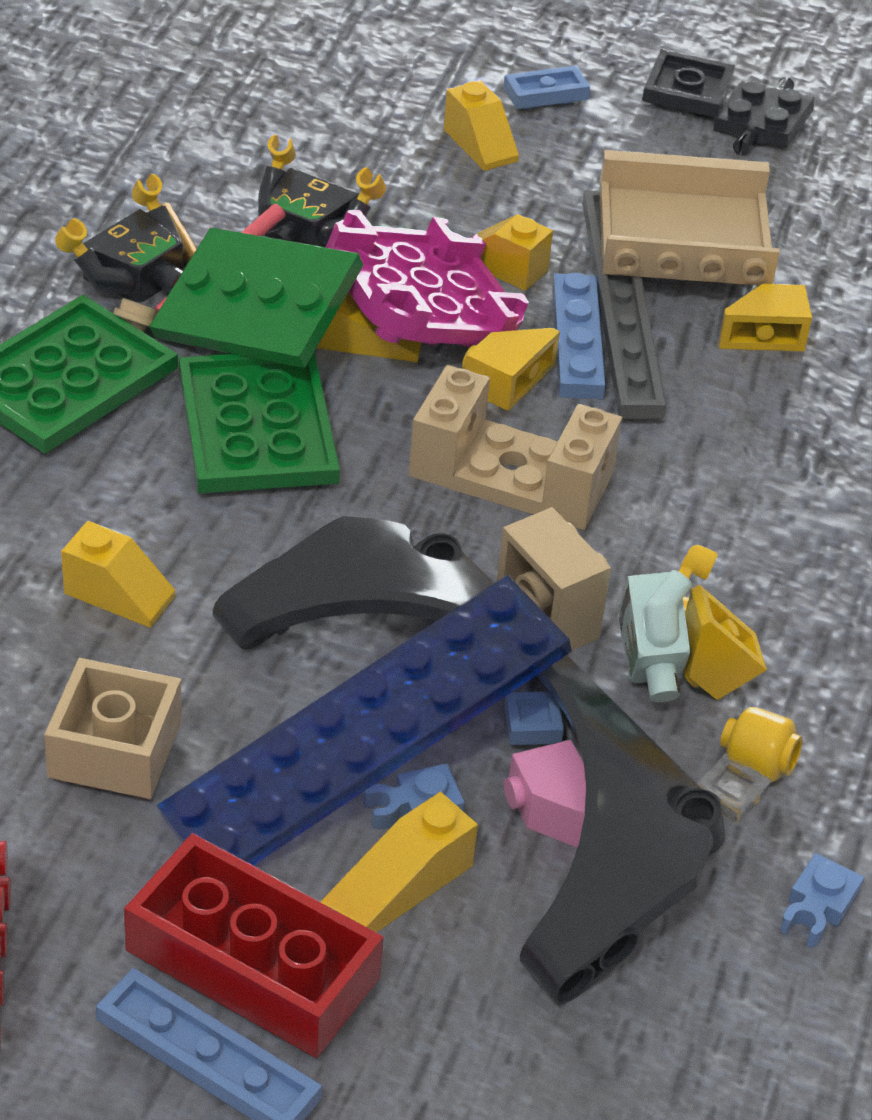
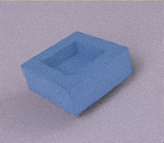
(533, 718)

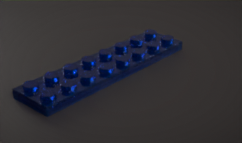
(369, 725)

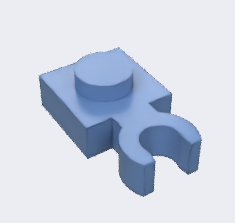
(410, 791)
(821, 895)

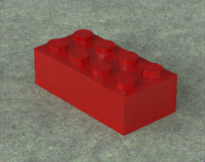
(253, 944)

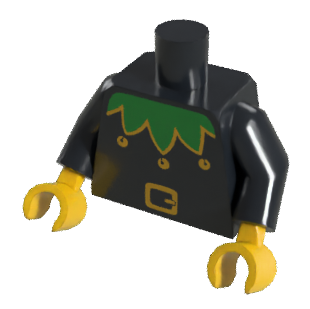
(310, 202)
(134, 254)

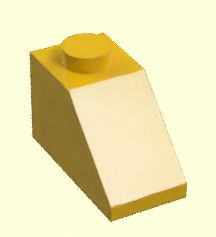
(479, 125)
(517, 250)
(768, 319)
(513, 362)
(114, 575)
(721, 646)

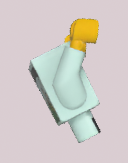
(656, 626)

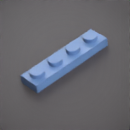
(580, 343)
(206, 1050)

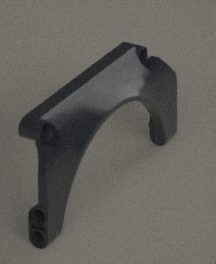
(638, 826)

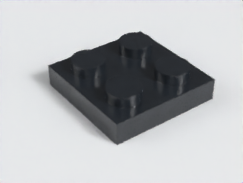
(688, 83)

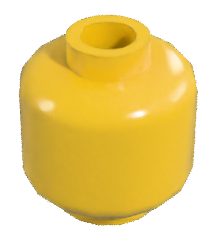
(763, 742)

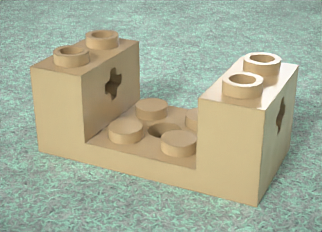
(467, 453)

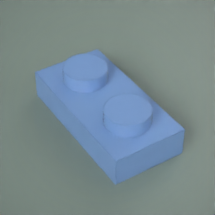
(546, 87)

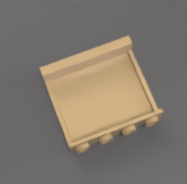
(685, 218)

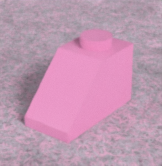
(549, 790)

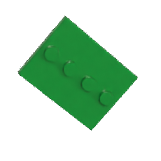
(257, 296)
(74, 371)
(256, 424)

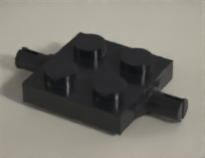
(763, 114)

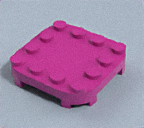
(426, 283)

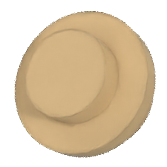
(135, 314)

